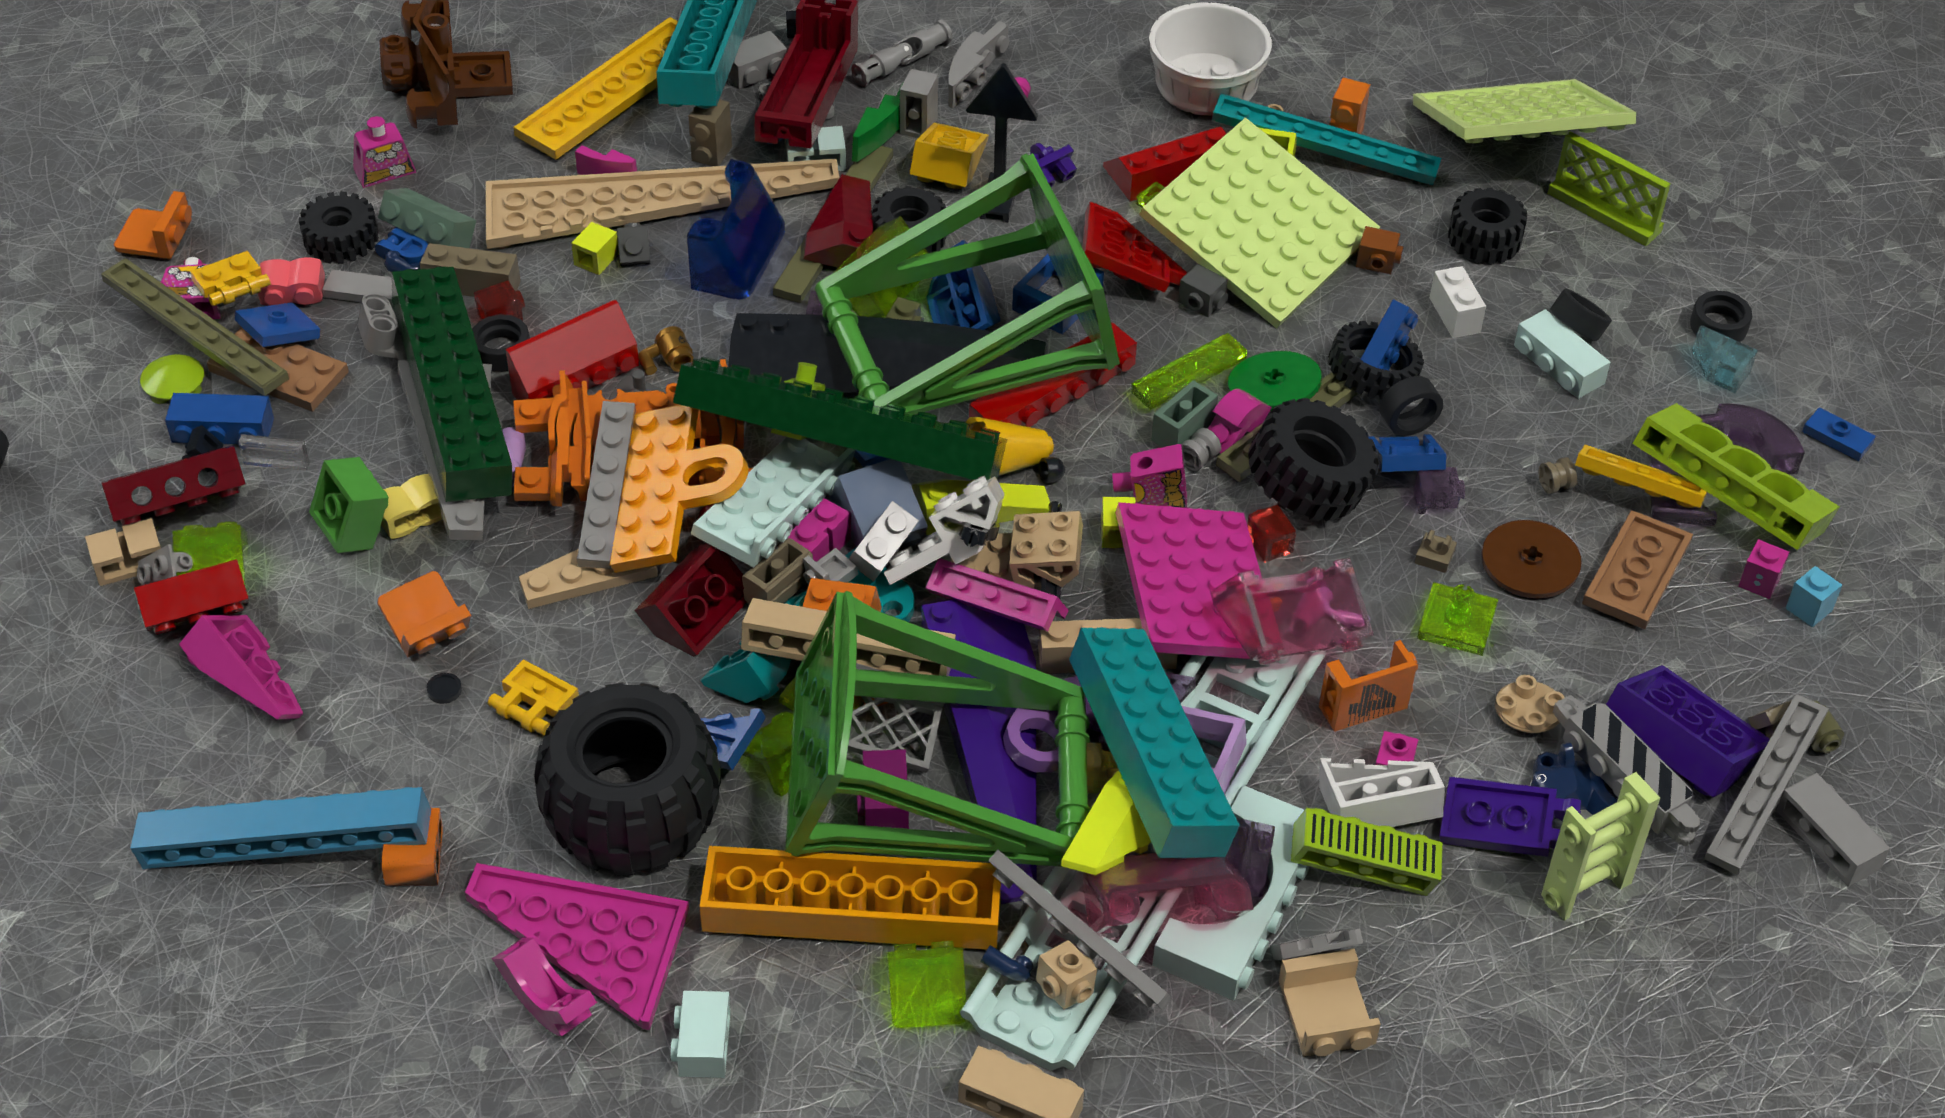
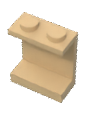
(1327, 1003)

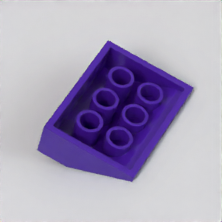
(1688, 729)

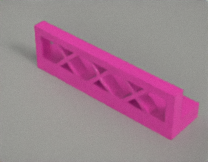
(995, 595)

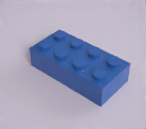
(1390, 336)

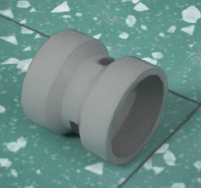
(1202, 446)

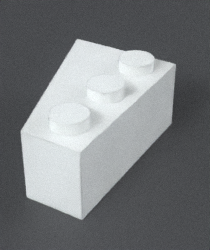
(1382, 793)

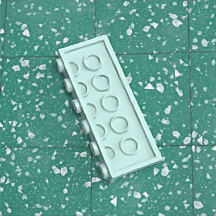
(772, 500)

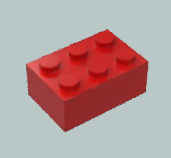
(191, 596)

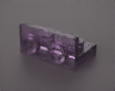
(1252, 852)

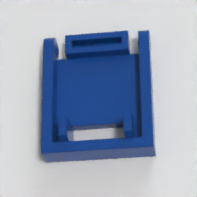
(1407, 455)

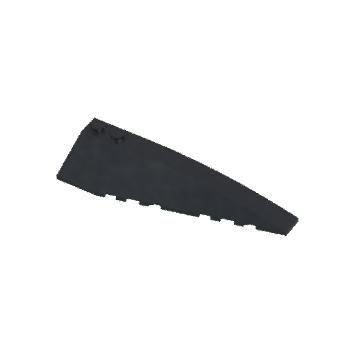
(897, 346)

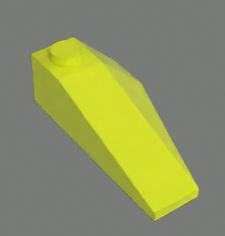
(1016, 500)
(1108, 831)

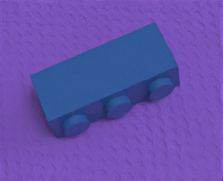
(220, 414)

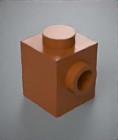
(1379, 250)

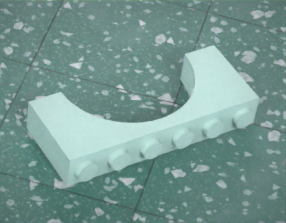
(1223, 953)

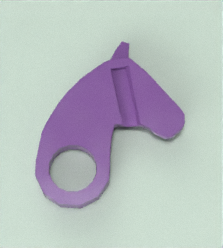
(1037, 719)

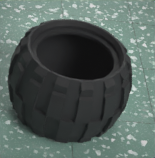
(634, 822)

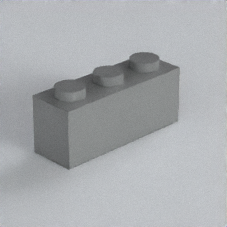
(1833, 829)

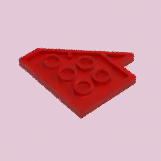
(1124, 250)

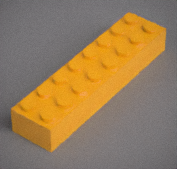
(850, 897)

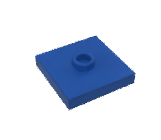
(277, 324)

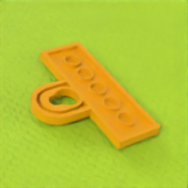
(658, 488)

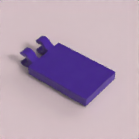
(1502, 816)

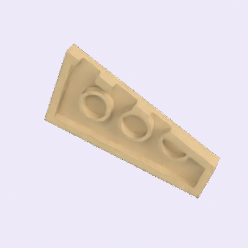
(565, 580)

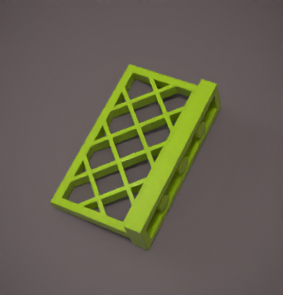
(1604, 205)

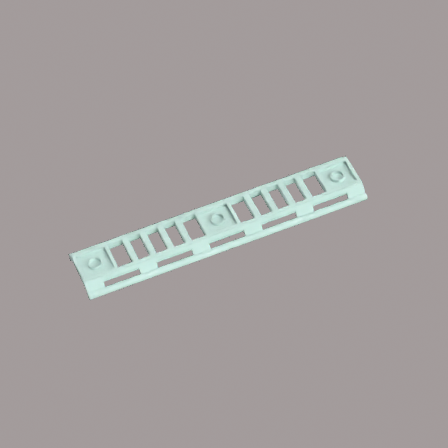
(1022, 1014)

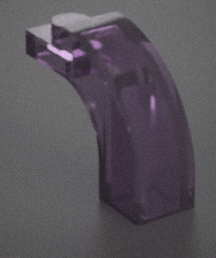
(1760, 434)

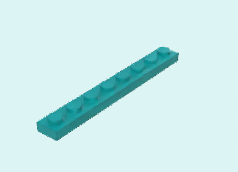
(1332, 139)

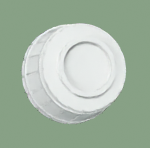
(1206, 53)

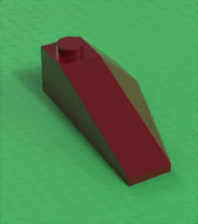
(841, 223)

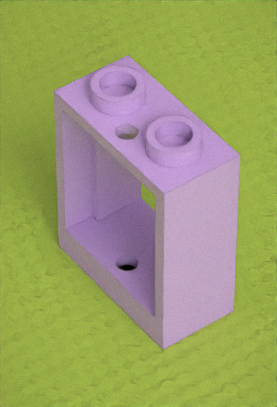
(1222, 729)

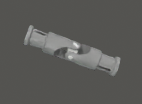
(889, 58)

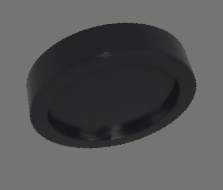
(444, 688)

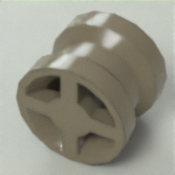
(1557, 475)

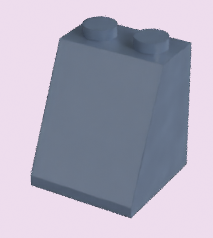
(870, 492)

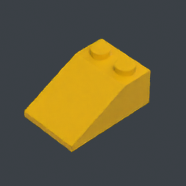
(947, 155)

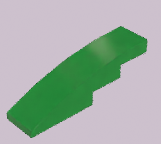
(876, 127)

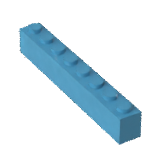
(281, 828)

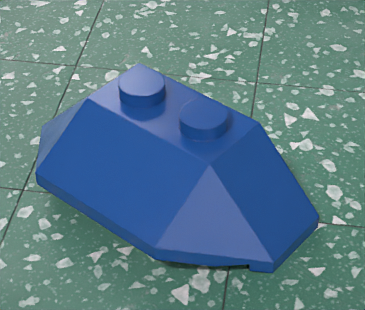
(963, 298)

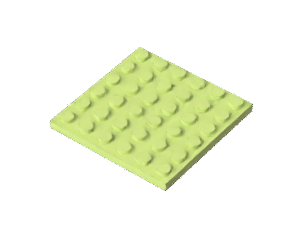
(1523, 110)
(1259, 221)

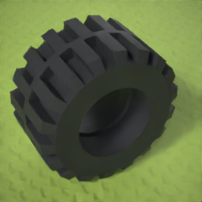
(912, 205)
(1487, 225)

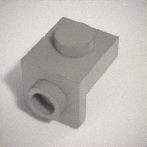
(832, 567)

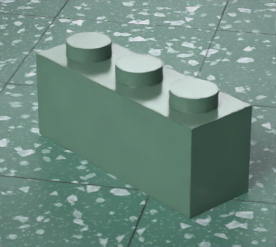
(426, 218)

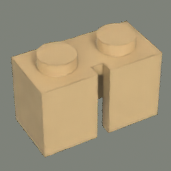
(117, 554)

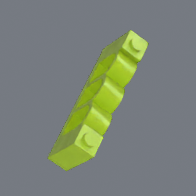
(1736, 476)

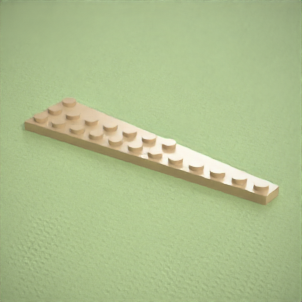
(567, 204)

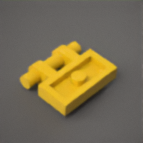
(230, 278)
(539, 689)

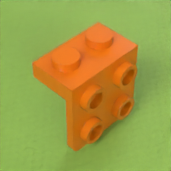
(154, 231)
(423, 613)

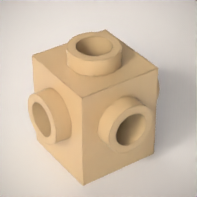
(1066, 974)

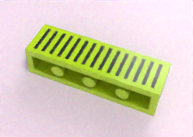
(1366, 851)

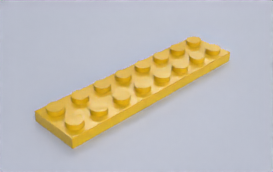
(598, 95)

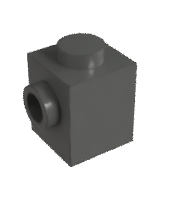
(1203, 290)

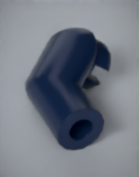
(394, 262)
(1016, 969)

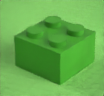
(348, 504)

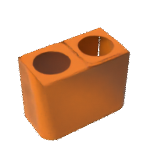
(414, 863)

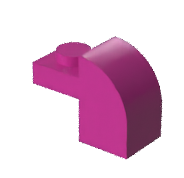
(1235, 415)

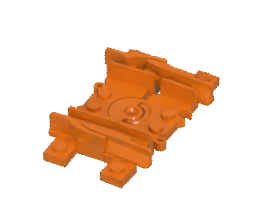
(578, 415)

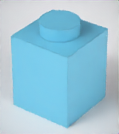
(1813, 596)

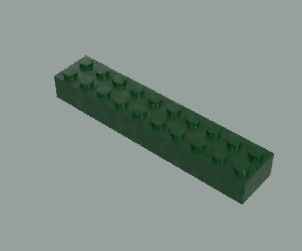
(451, 385)
(840, 420)

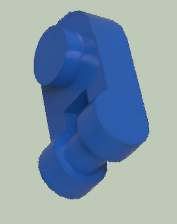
(408, 245)

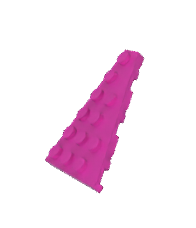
(597, 934)

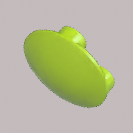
(172, 375)

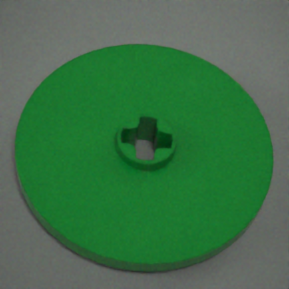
(1277, 377)

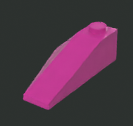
(236, 656)

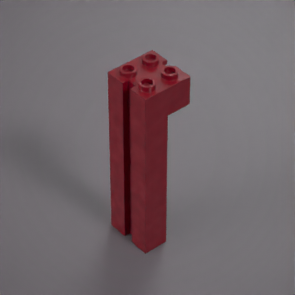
(809, 73)

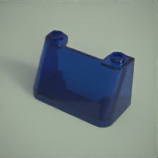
(734, 252)

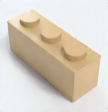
(1016, 1089)

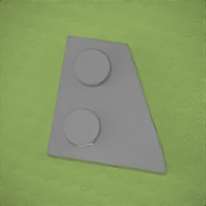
(1321, 943)

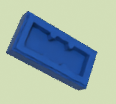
(1838, 434)

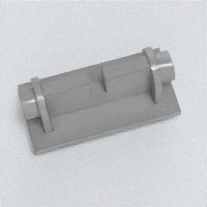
(163, 565)

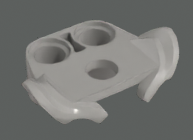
(379, 327)

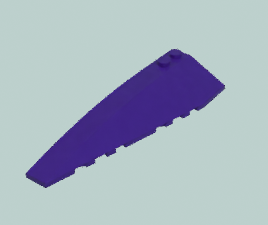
(978, 729)

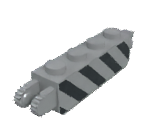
(1617, 752)

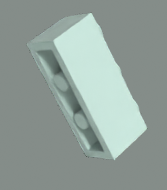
(1562, 354)

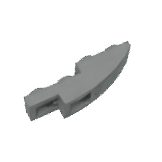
(970, 60)

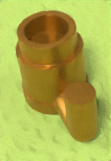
(671, 345)

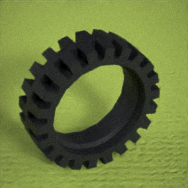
(1363, 375)

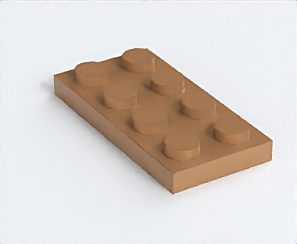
(309, 372)
(1637, 569)

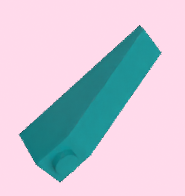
(748, 673)

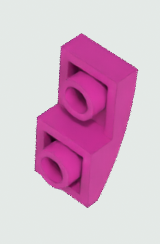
(593, 162)

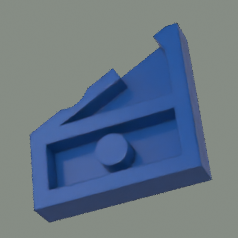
(733, 735)

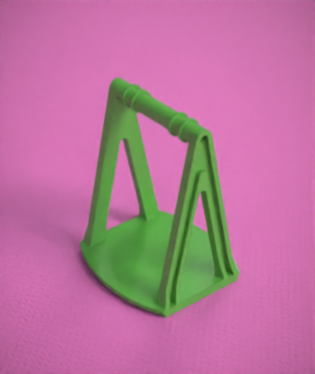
(949, 379)
(822, 729)

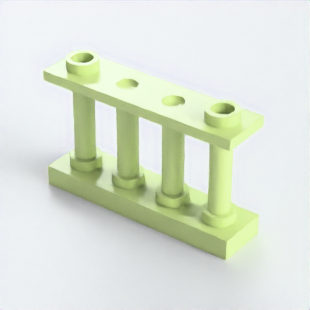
(1617, 858)

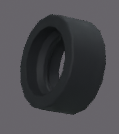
(1727, 304)
(1580, 314)
(496, 327)
(1420, 416)

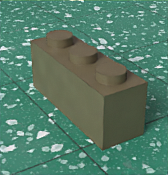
(473, 267)

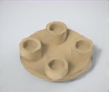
(1528, 705)

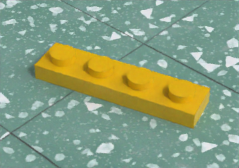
(1629, 473)

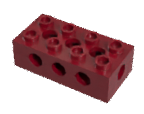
(227, 482)

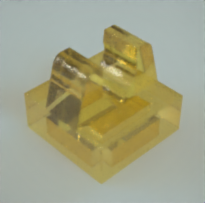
(1098, 767)

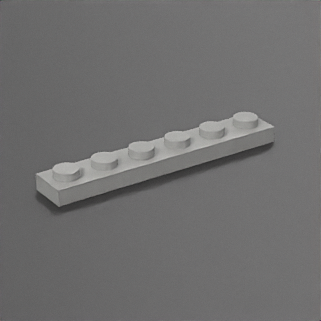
(606, 484)
(1766, 784)
(1089, 941)

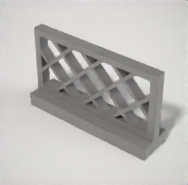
(914, 706)

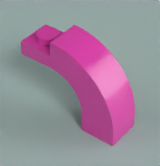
(541, 988)

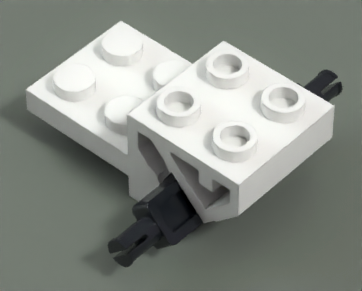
(961, 528)

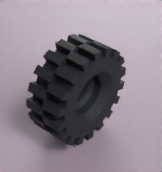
(334, 242)

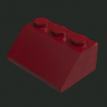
(694, 600)

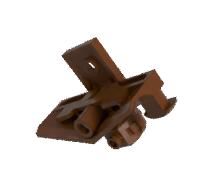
(436, 67)

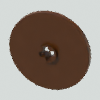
(1507, 561)

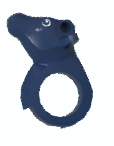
(1571, 779)

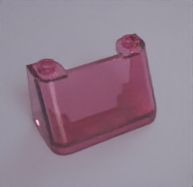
(1294, 612)
(1114, 895)

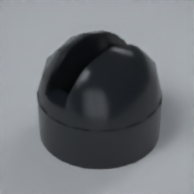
(1051, 469)

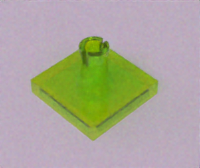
(1457, 618)

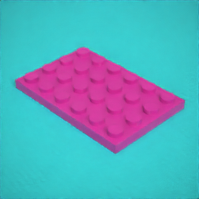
(1175, 564)

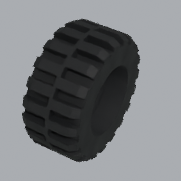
(1313, 459)

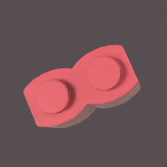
(292, 281)

